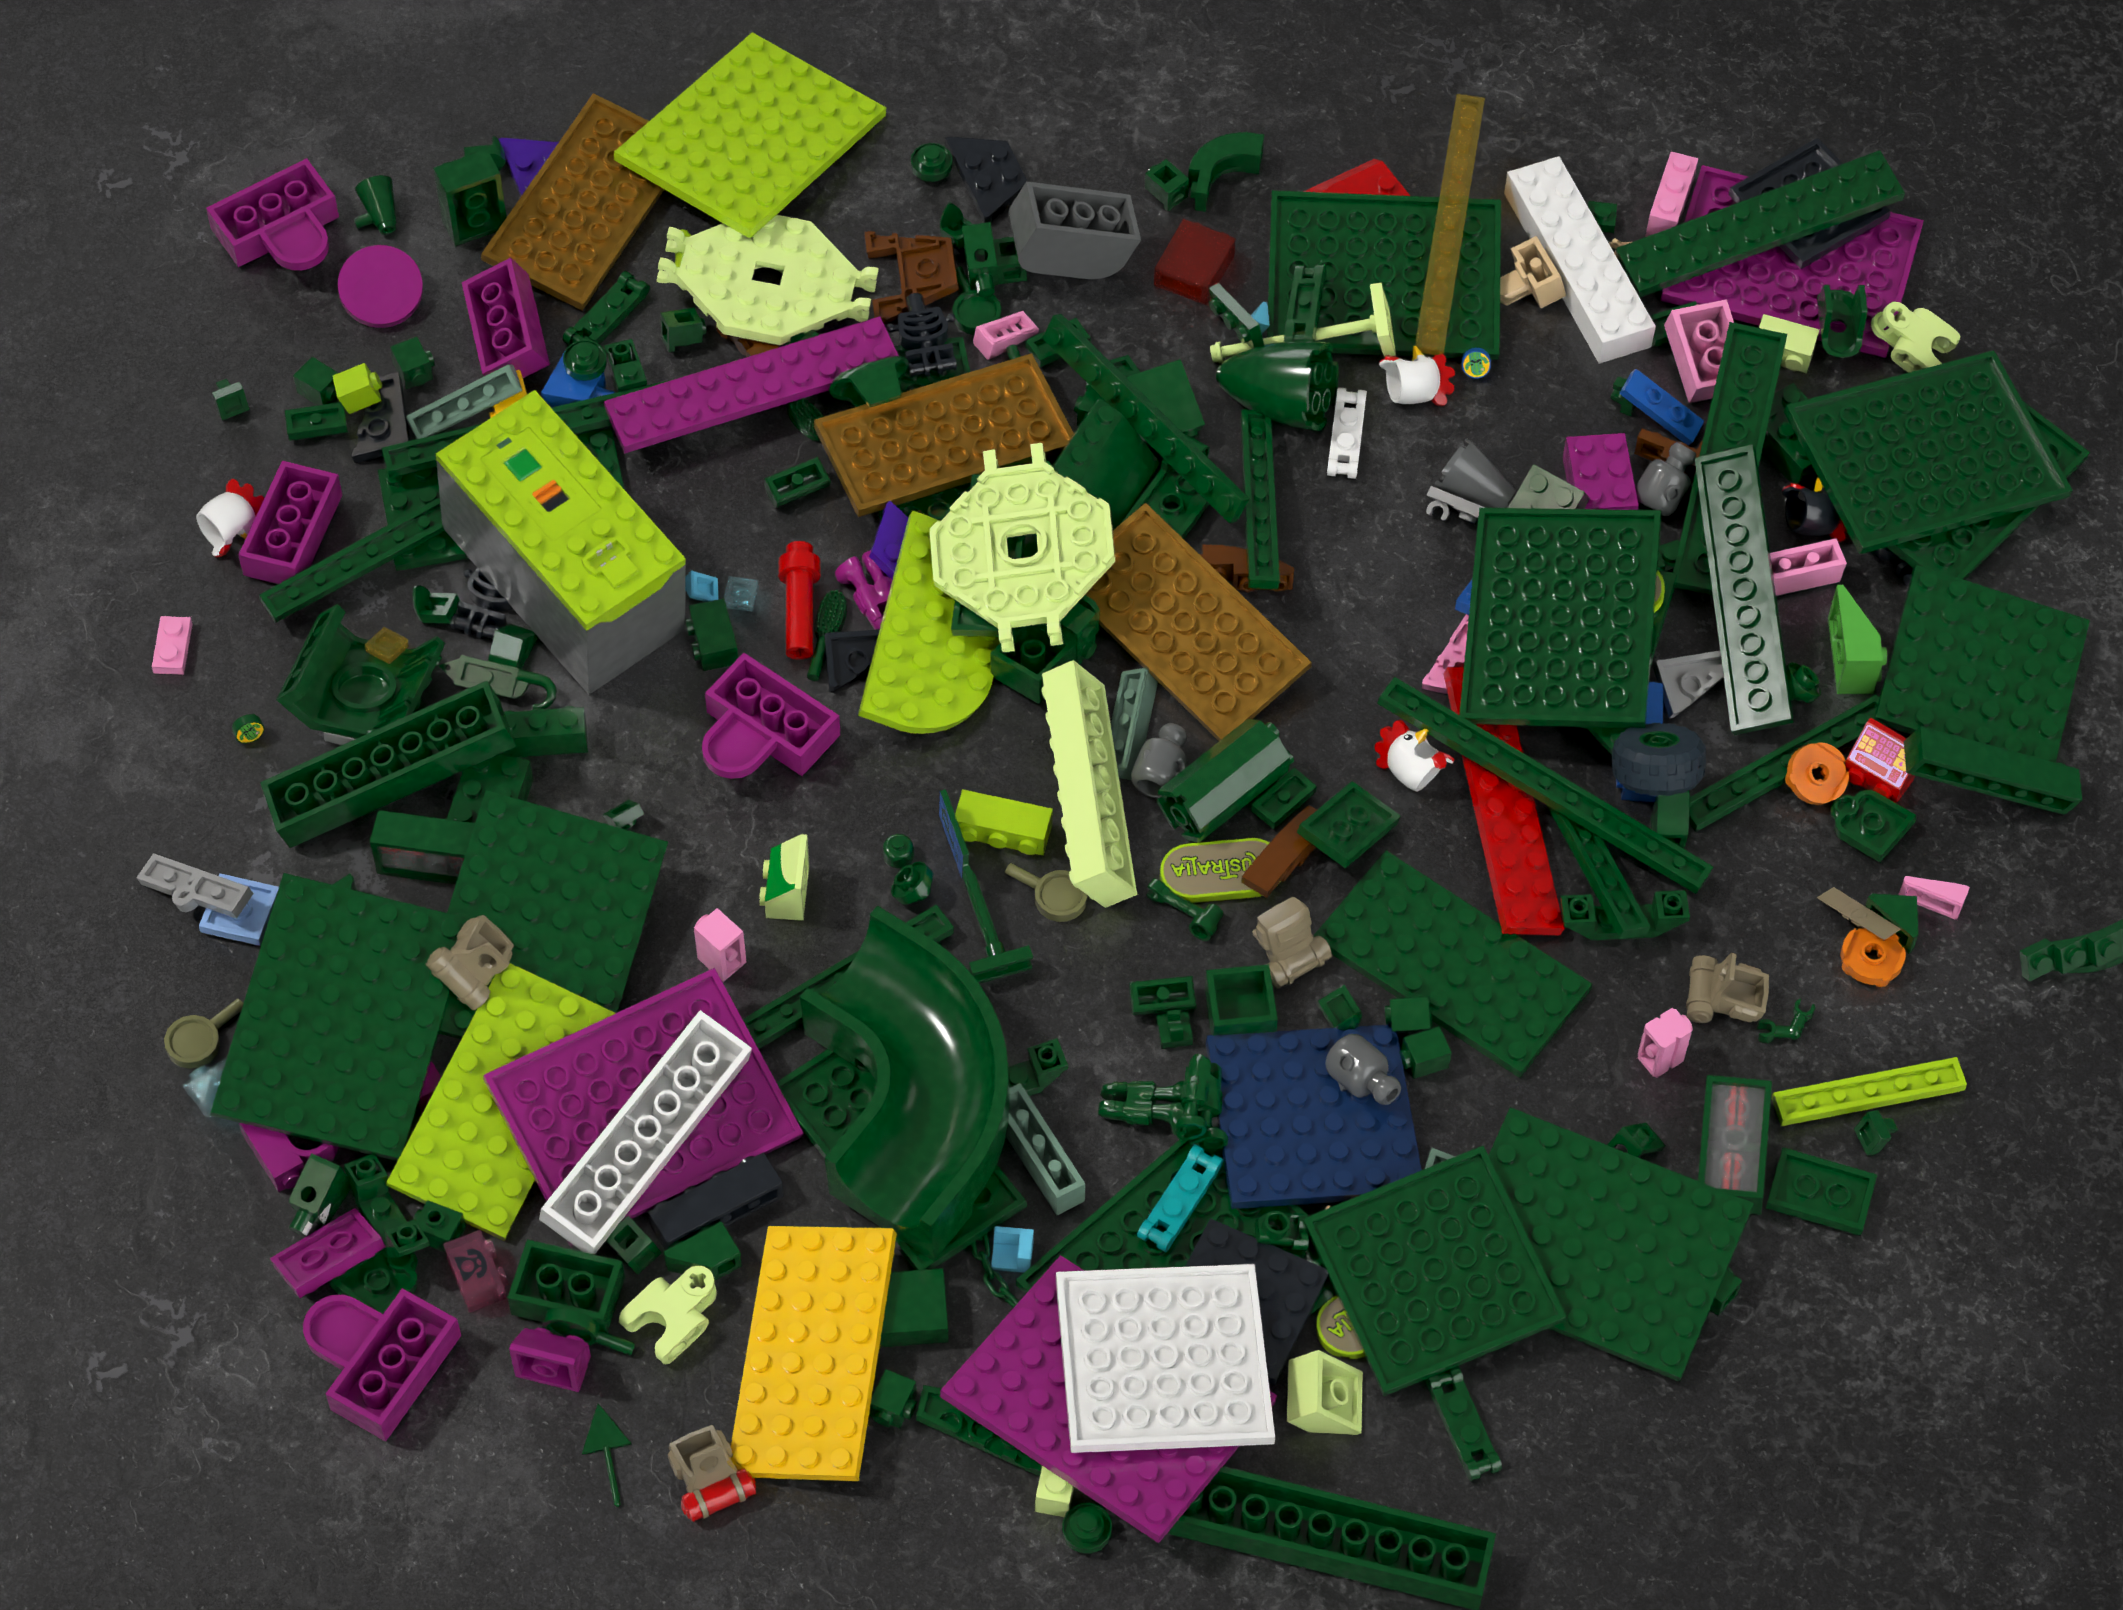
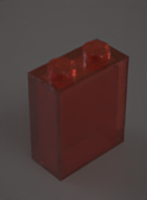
(1194, 261)

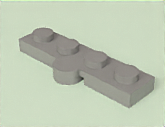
(194, 886)

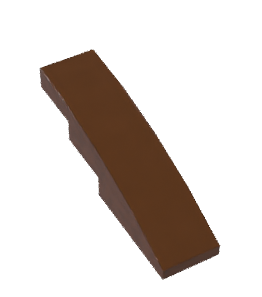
(1279, 857)

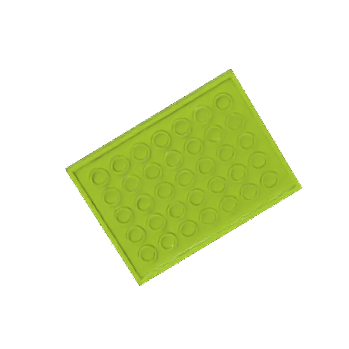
(750, 134)

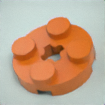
(1801, 779)
(1870, 971)

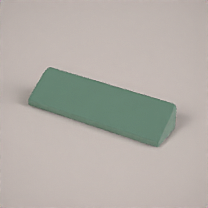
(465, 402)
(1132, 717)

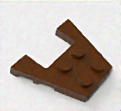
(924, 268)

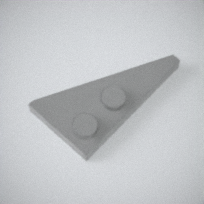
(1687, 678)

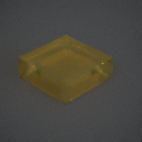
(386, 645)

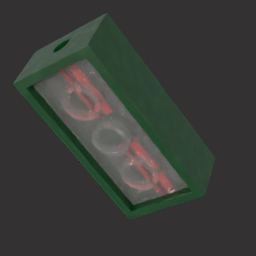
(419, 846)
(1735, 1136)

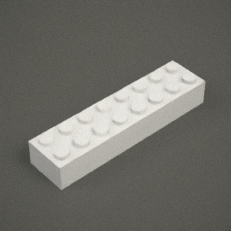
(1592, 276)
(645, 1134)

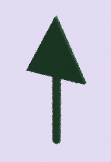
(605, 1436)

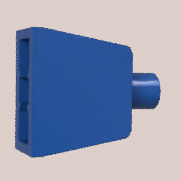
(564, 389)

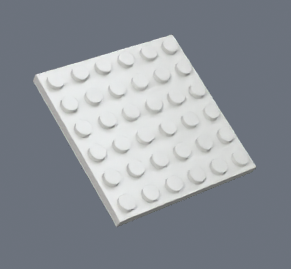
(1164, 1358)

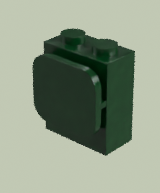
(1081, 626)

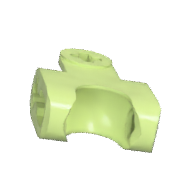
(1914, 335)
(676, 1308)

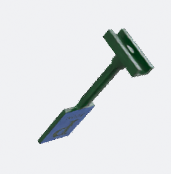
(998, 961)

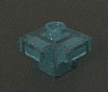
(204, 1085)

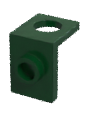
(1638, 1139)

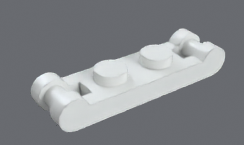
(1346, 433)

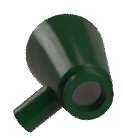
(378, 199)

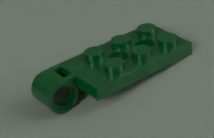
(1172, 487)

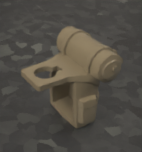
(1289, 942)
(472, 961)
(1726, 989)

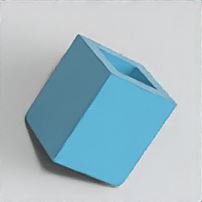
(1012, 1249)

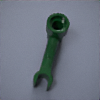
(1204, 921)

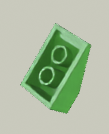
(1854, 646)

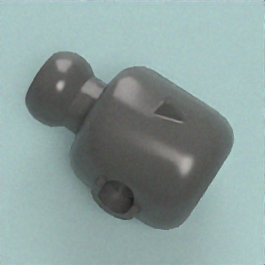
(1664, 482)
(1160, 760)
(1362, 1069)

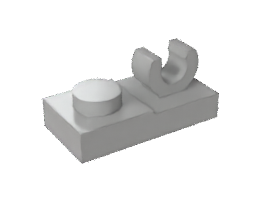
(1468, 510)

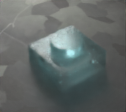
(741, 593)

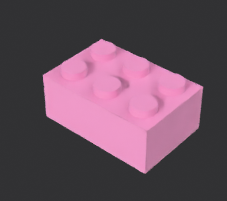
(1697, 344)

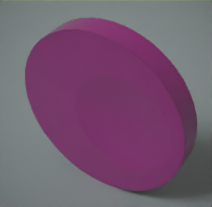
(380, 286)

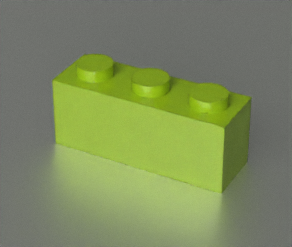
(1004, 822)

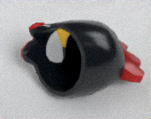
(1813, 516)

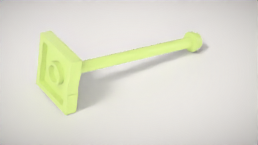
(1379, 323)

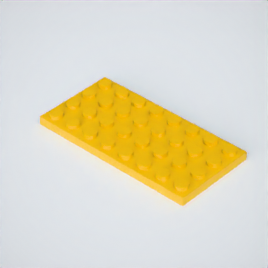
(813, 1352)

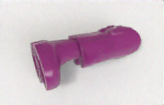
(869, 598)

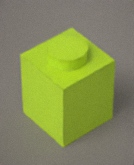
(357, 388)

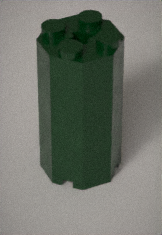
(1224, 779)

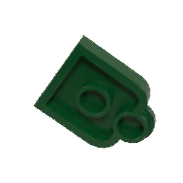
(1870, 822)
(378, 1280)

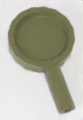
(1054, 893)
(196, 1039)

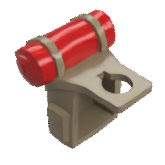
(709, 1474)

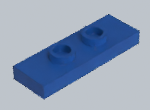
(1661, 407)

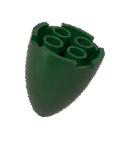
(1284, 381)

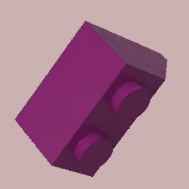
(550, 1358)

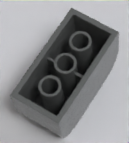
(1073, 230)

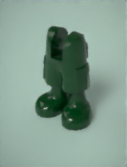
(1137, 1102)
(1201, 1103)

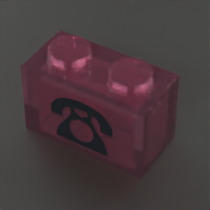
(475, 1270)

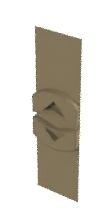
(1858, 913)

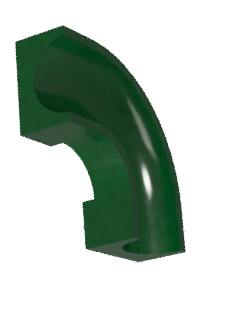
(939, 1090)

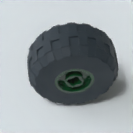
(1659, 759)

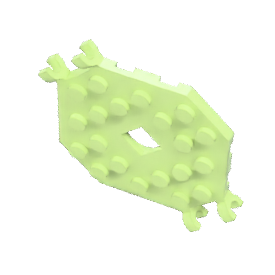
(812, 291)
(1014, 501)

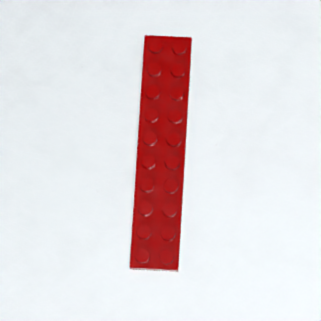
(1510, 838)

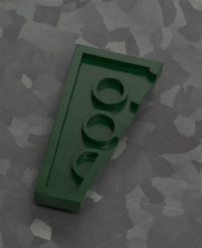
(953, 1422)

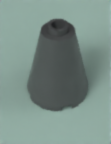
(1475, 478)

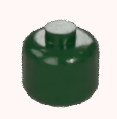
(898, 850)

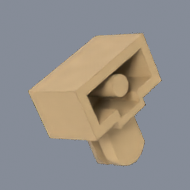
(1533, 275)

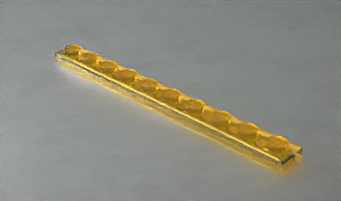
(1449, 224)

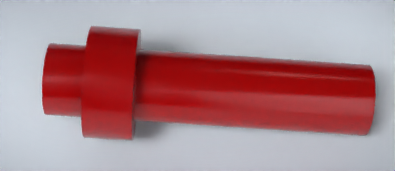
(799, 571)

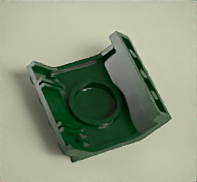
(346, 689)

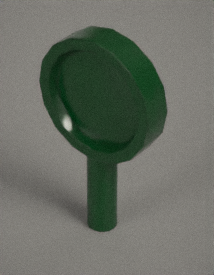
(971, 308)
(571, 1322)

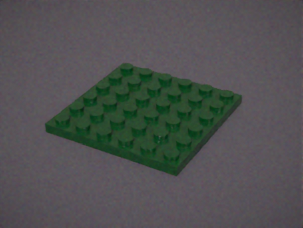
(1981, 665)
(1434, 1270)

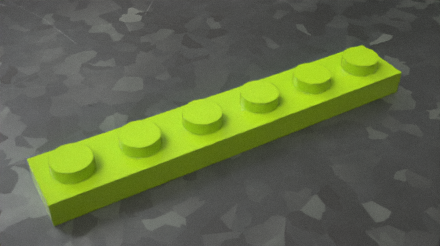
(1869, 1091)

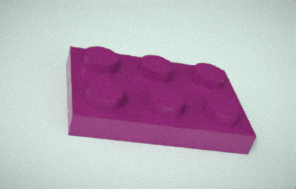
(327, 1253)

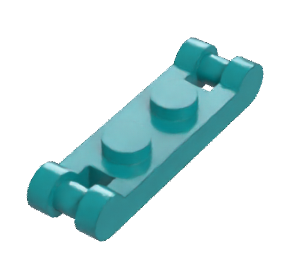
(1180, 1198)

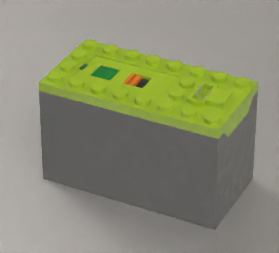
(562, 541)

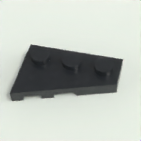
(383, 422)

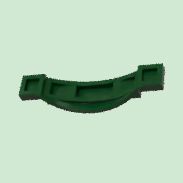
(2074, 955)

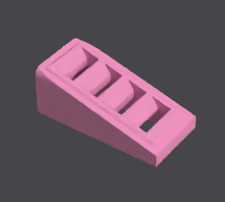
(991, 345)
(1936, 895)

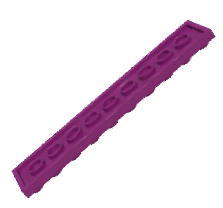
(744, 385)

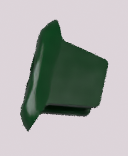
(1848, 309)
(871, 382)

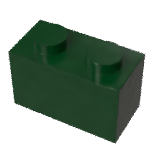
(713, 634)

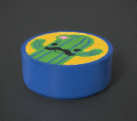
(1476, 363)

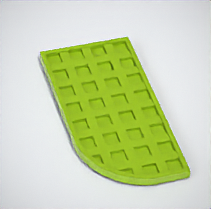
(919, 670)

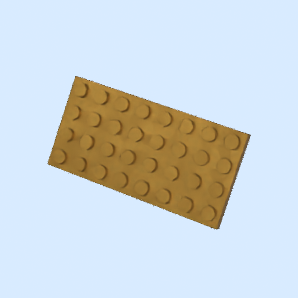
(578, 207)
(939, 434)
(1192, 626)

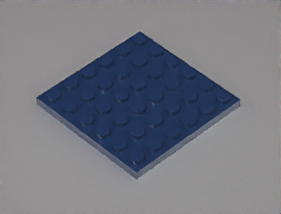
(1295, 1129)

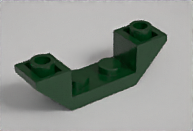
(1665, 913)
(1043, 1067)
(379, 1209)

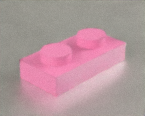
(172, 645)

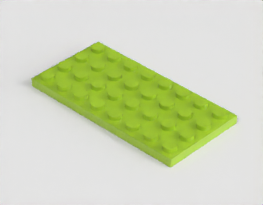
(461, 1143)

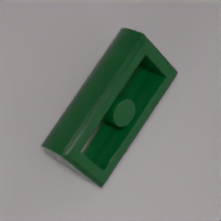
(796, 482)
(1162, 995)

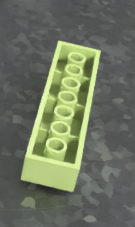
(1088, 784)

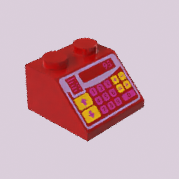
(1879, 761)

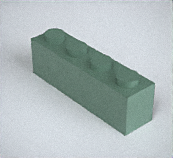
(1042, 1154)

